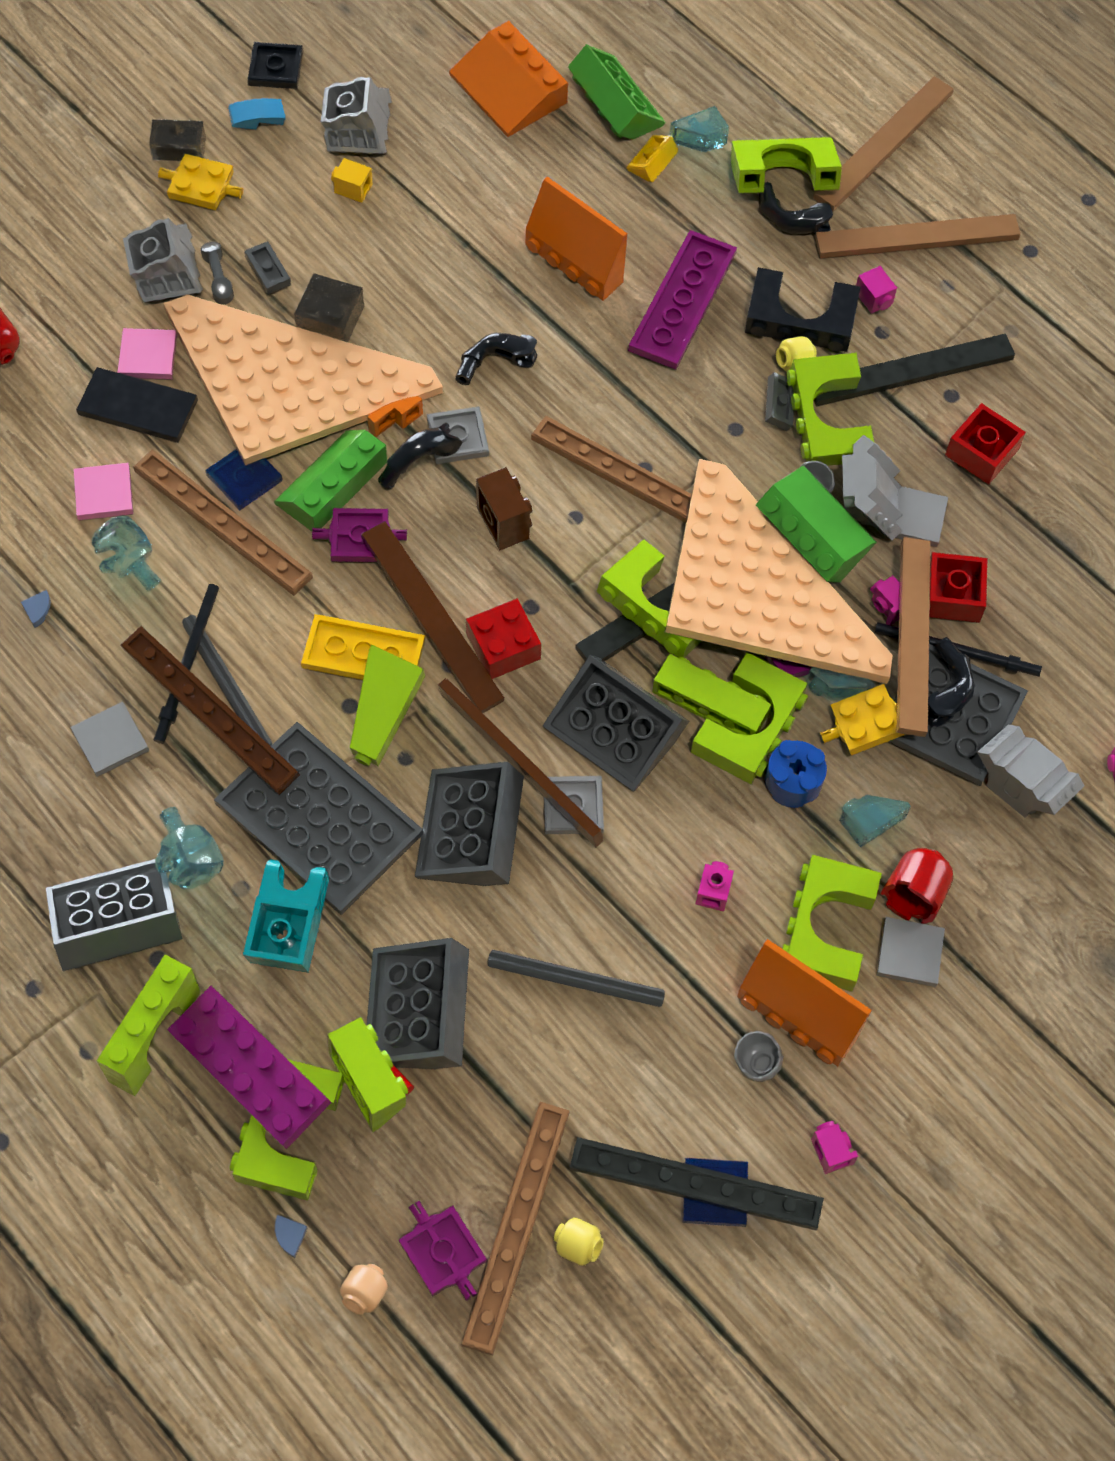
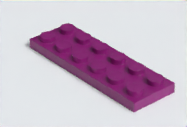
(682, 299)
(249, 1067)

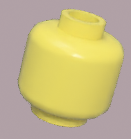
(794, 349)
(578, 1241)

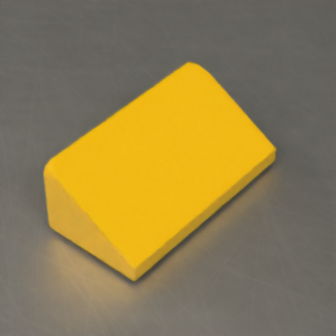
(653, 157)

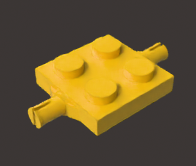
(200, 182)
(864, 720)

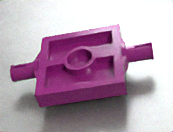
(346, 533)
(442, 1250)

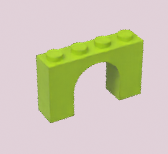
(811, 155)
(809, 380)
(623, 589)
(747, 754)
(829, 882)
(125, 1055)
(267, 1169)

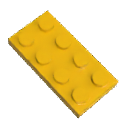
(343, 646)

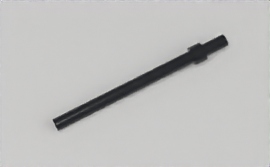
(1010, 663)
(168, 712)

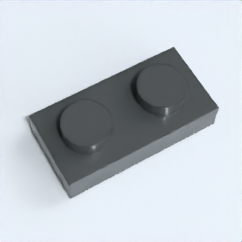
(267, 267)
(778, 402)

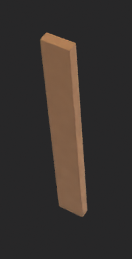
(886, 141)
(917, 236)
(613, 468)
(223, 522)
(913, 637)
(515, 1229)

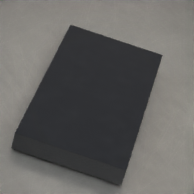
(137, 404)

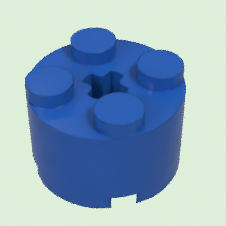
(800, 759)

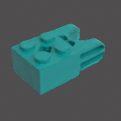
(287, 910)

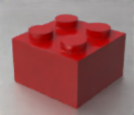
(985, 443)
(958, 587)
(503, 638)

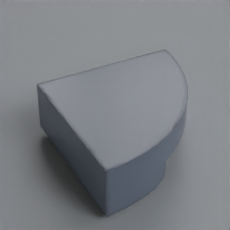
(37, 607)
(289, 1234)

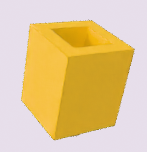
(352, 180)

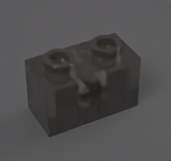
(175, 138)

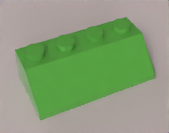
(614, 93)
(333, 478)
(816, 524)

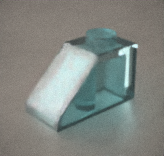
(701, 130)
(835, 685)
(872, 816)

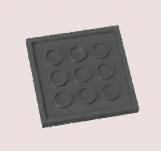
(983, 717)

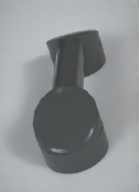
(221, 286)

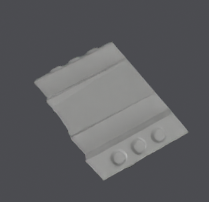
(356, 116)
(162, 261)
(870, 487)
(1027, 773)

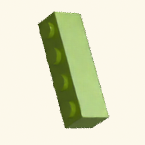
(710, 696)

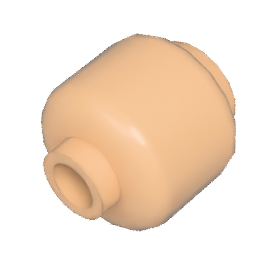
(363, 1288)

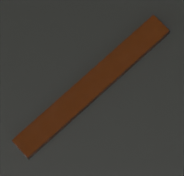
(432, 617)
(210, 710)
(521, 763)

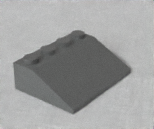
(615, 722)
(470, 824)
(112, 914)
(420, 1002)

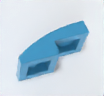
(252, 112)

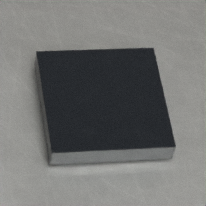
(275, 65)

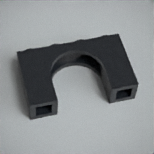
(827, 331)

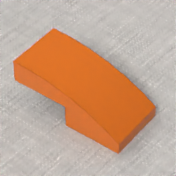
(400, 412)

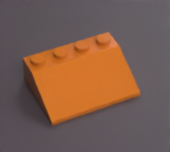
(510, 79)
(577, 240)
(803, 1003)

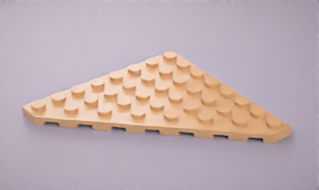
(285, 382)
(756, 592)

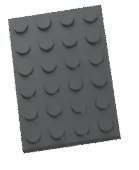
(322, 819)

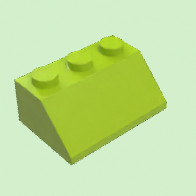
(367, 1072)

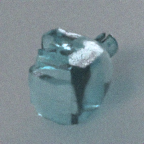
(131, 550)
(188, 851)

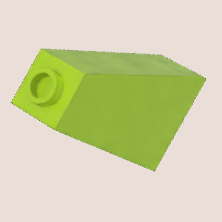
(383, 703)

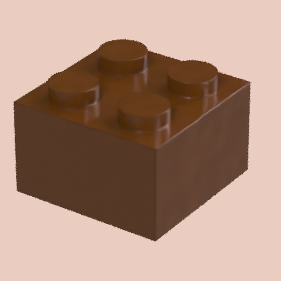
(503, 508)

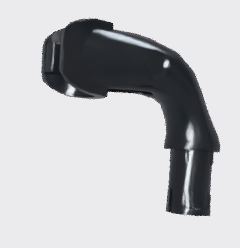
(796, 222)
(517, 348)
(423, 443)
(947, 703)

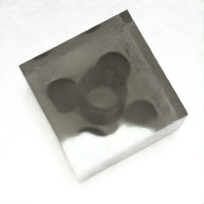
(330, 307)

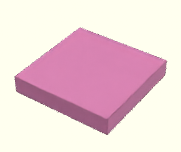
(147, 353)
(103, 491)

